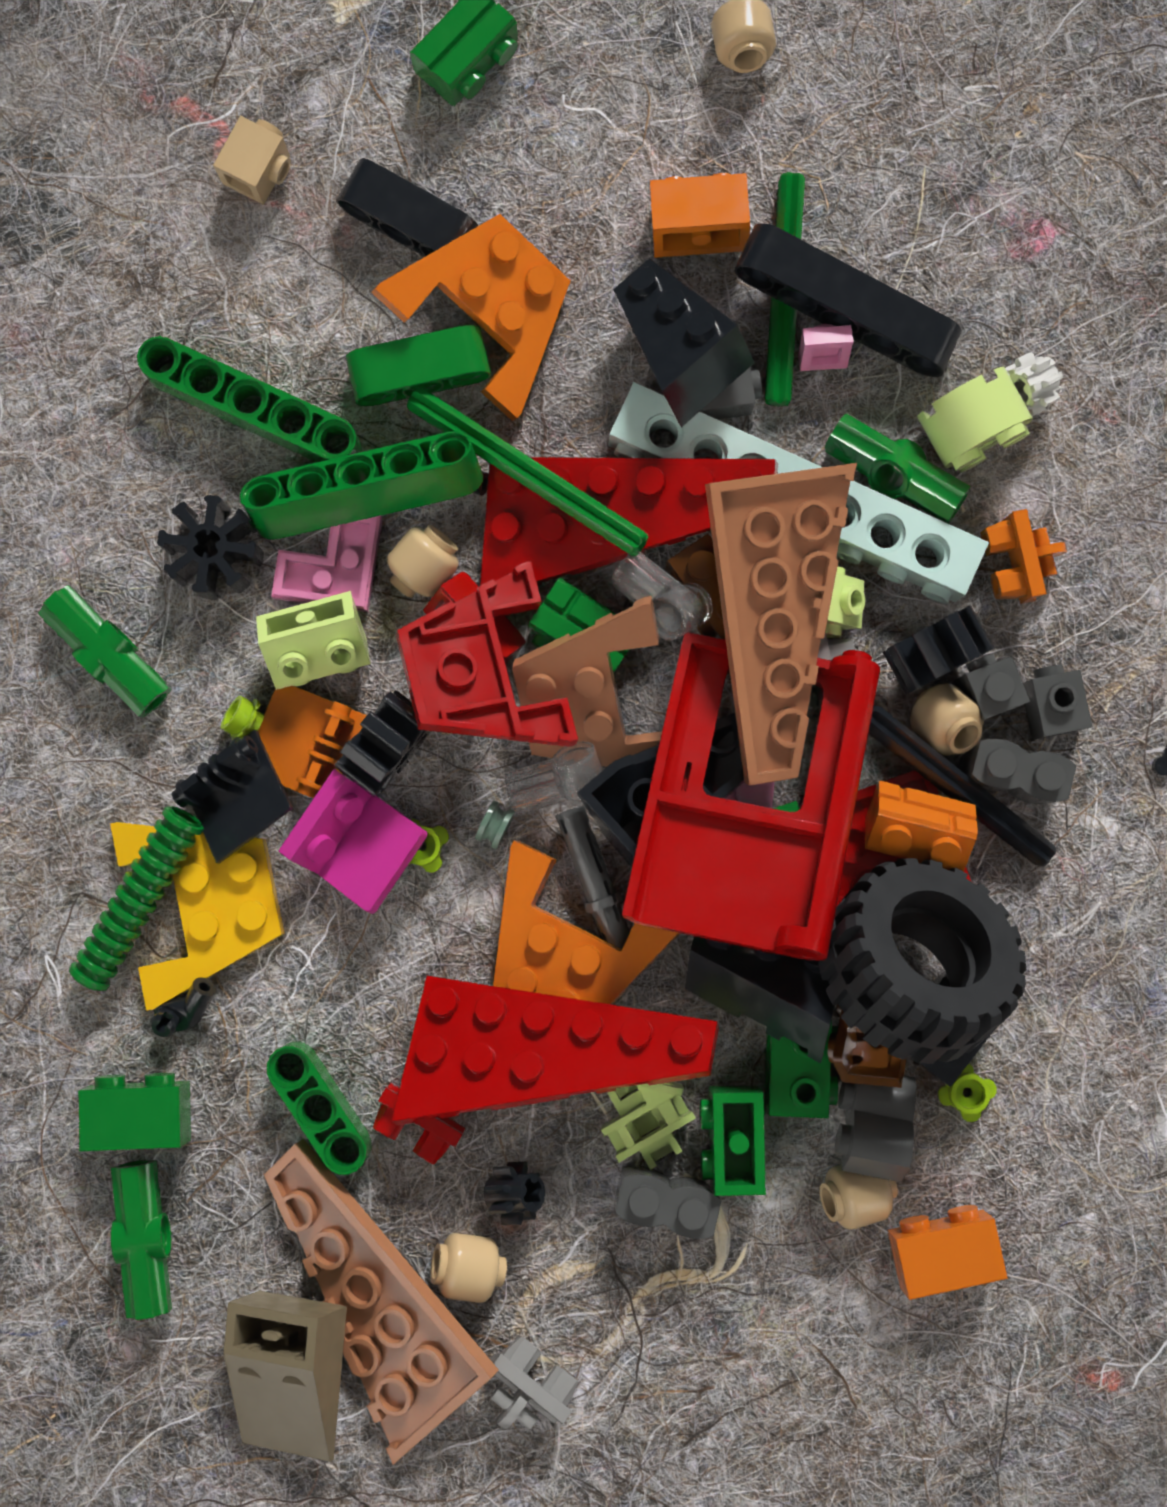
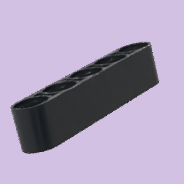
(846, 296)

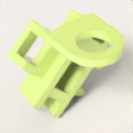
(642, 1113)

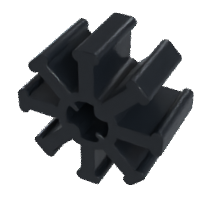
(196, 557)
(938, 649)
(382, 744)

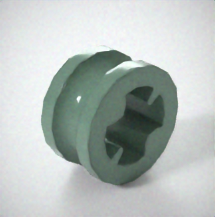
(495, 824)

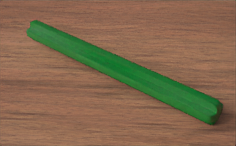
(530, 473)

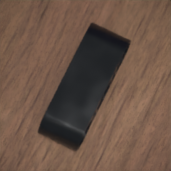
(401, 209)

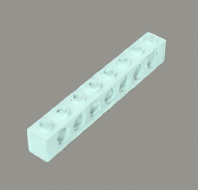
(955, 550)

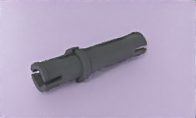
(591, 869)

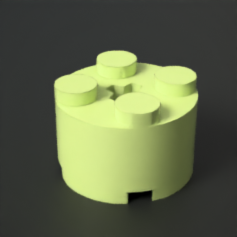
(975, 420)

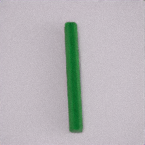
(783, 317)

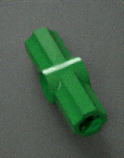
(918, 478)
(104, 651)
(141, 1239)

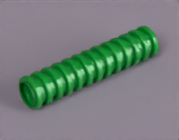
(135, 899)

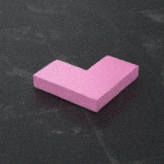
(345, 568)

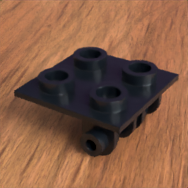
(234, 795)

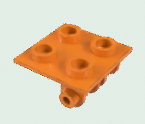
(306, 737)

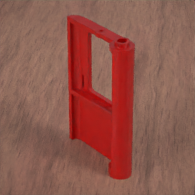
(738, 866)

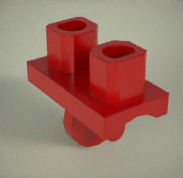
(438, 1131)

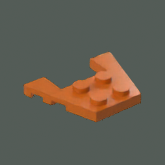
(499, 285)
(556, 957)

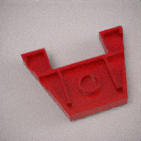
(461, 673)

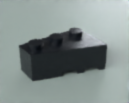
(684, 339)
(765, 986)

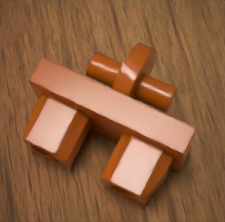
(1029, 556)

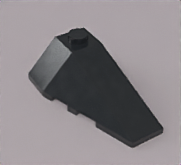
(621, 790)

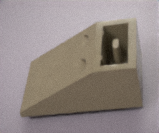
(285, 1371)

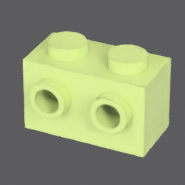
(312, 640)

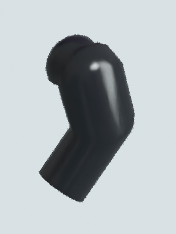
(184, 1011)

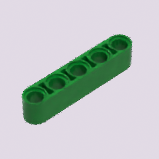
(230, 392)
(362, 485)

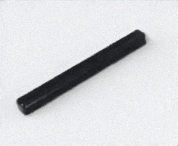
(960, 787)

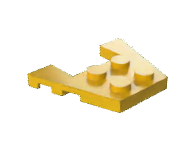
(222, 909)

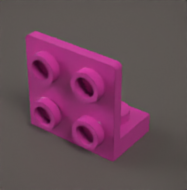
(354, 841)

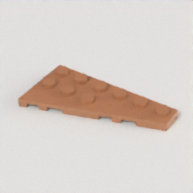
(776, 585)
(397, 1331)

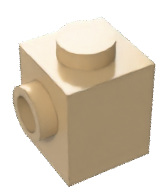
(253, 159)

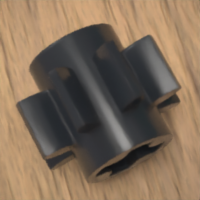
(514, 1193)

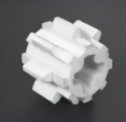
(1036, 381)

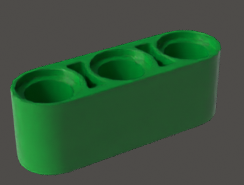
(427, 361)
(320, 1132)

